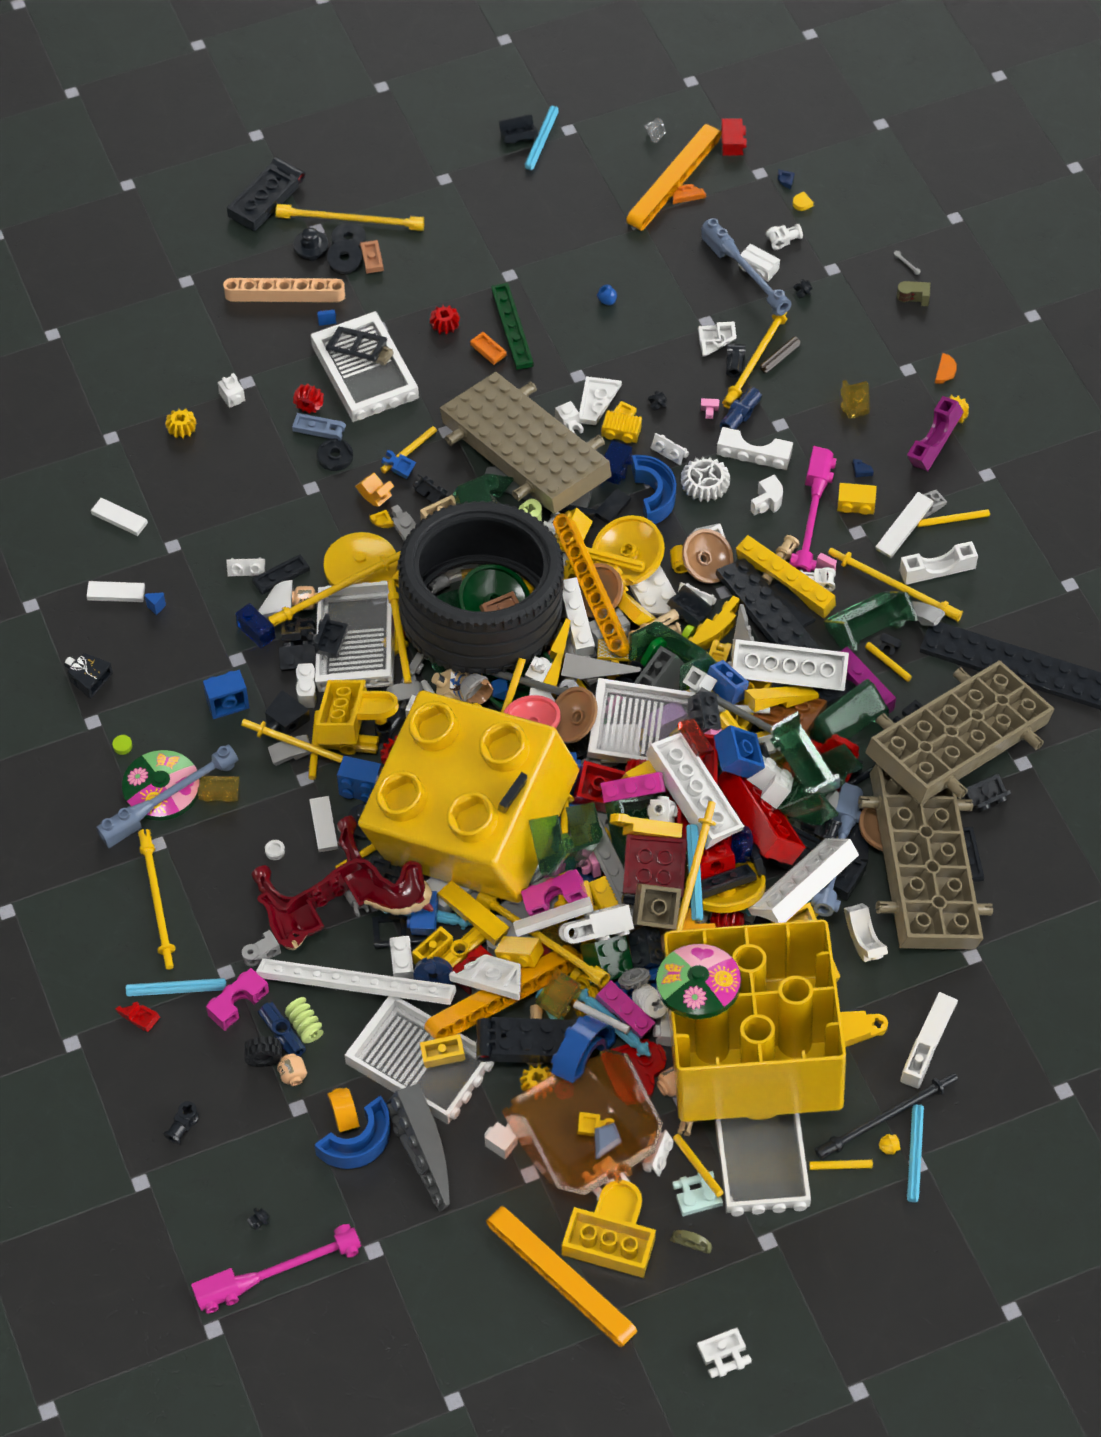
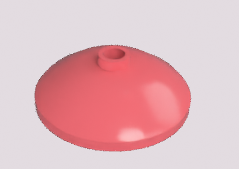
(536, 709)

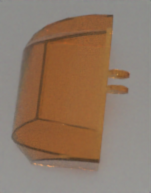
(548, 1115)

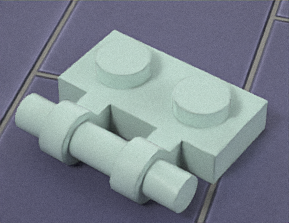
(698, 1199)

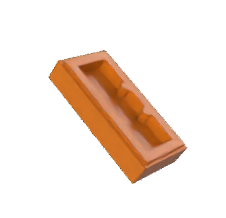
(488, 348)

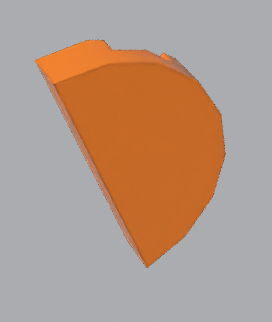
(688, 193)
(946, 369)

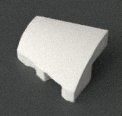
(716, 336)
(277, 599)

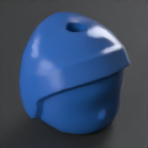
(607, 295)

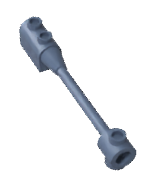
(723, 245)
(128, 819)
(826, 901)

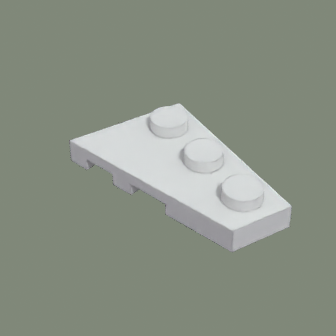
(596, 398)

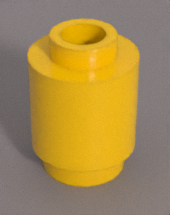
(677, 560)

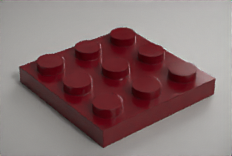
(654, 862)

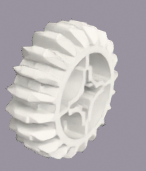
(707, 484)

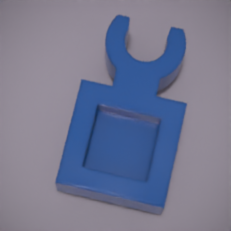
(401, 465)

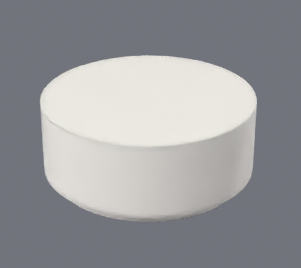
(274, 849)

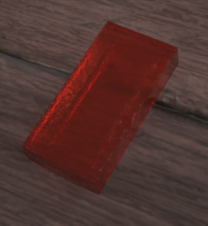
(695, 737)

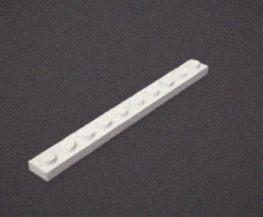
(356, 981)

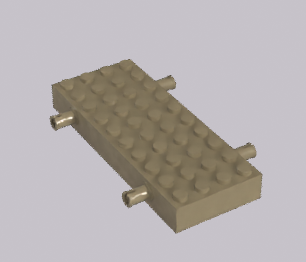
(525, 442)
(959, 731)
(926, 866)

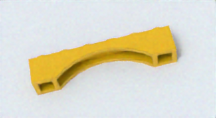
(809, 591)

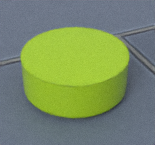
(688, 631)
(122, 744)

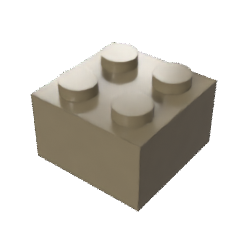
(656, 906)

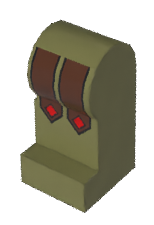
(914, 291)

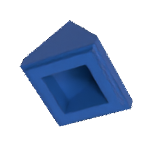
(326, 317)
(155, 602)
(500, 688)

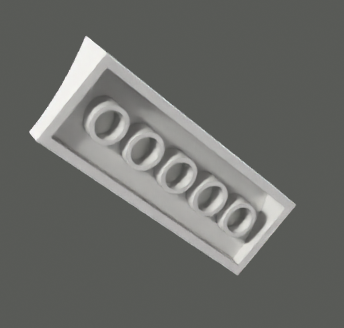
(790, 664)
(693, 787)
(805, 880)

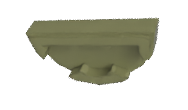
(691, 1240)

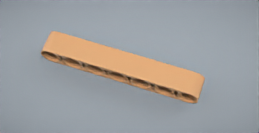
(284, 290)

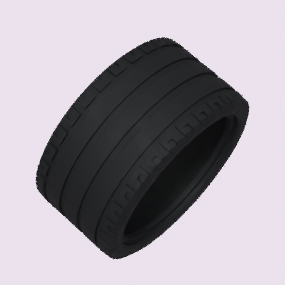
(480, 535)

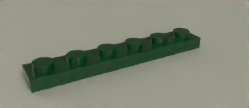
(512, 326)

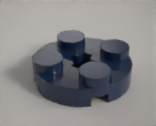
(431, 966)

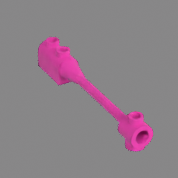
(818, 478)
(227, 1287)

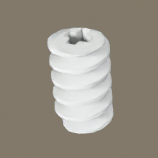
(649, 1001)

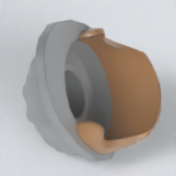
(476, 689)

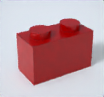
(732, 137)

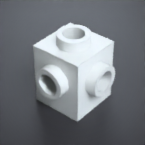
(662, 809)

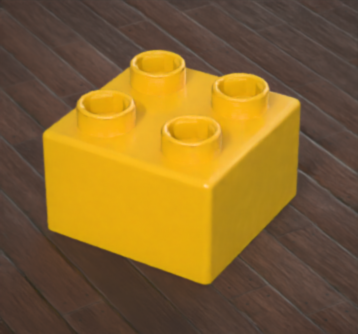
(445, 789)
(780, 1038)

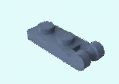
(318, 426)

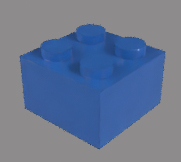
(226, 694)
(739, 751)
(357, 778)

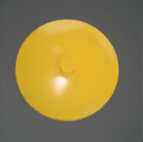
(635, 539)
(355, 553)
(738, 897)

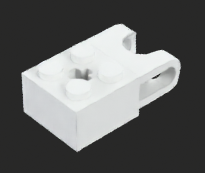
(599, 925)

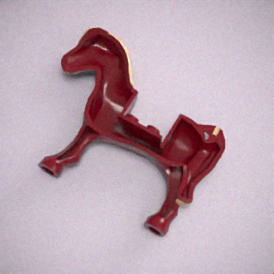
(299, 913)

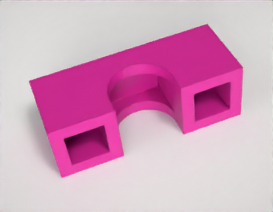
(633, 787)
(538, 897)
(247, 986)
(626, 1009)

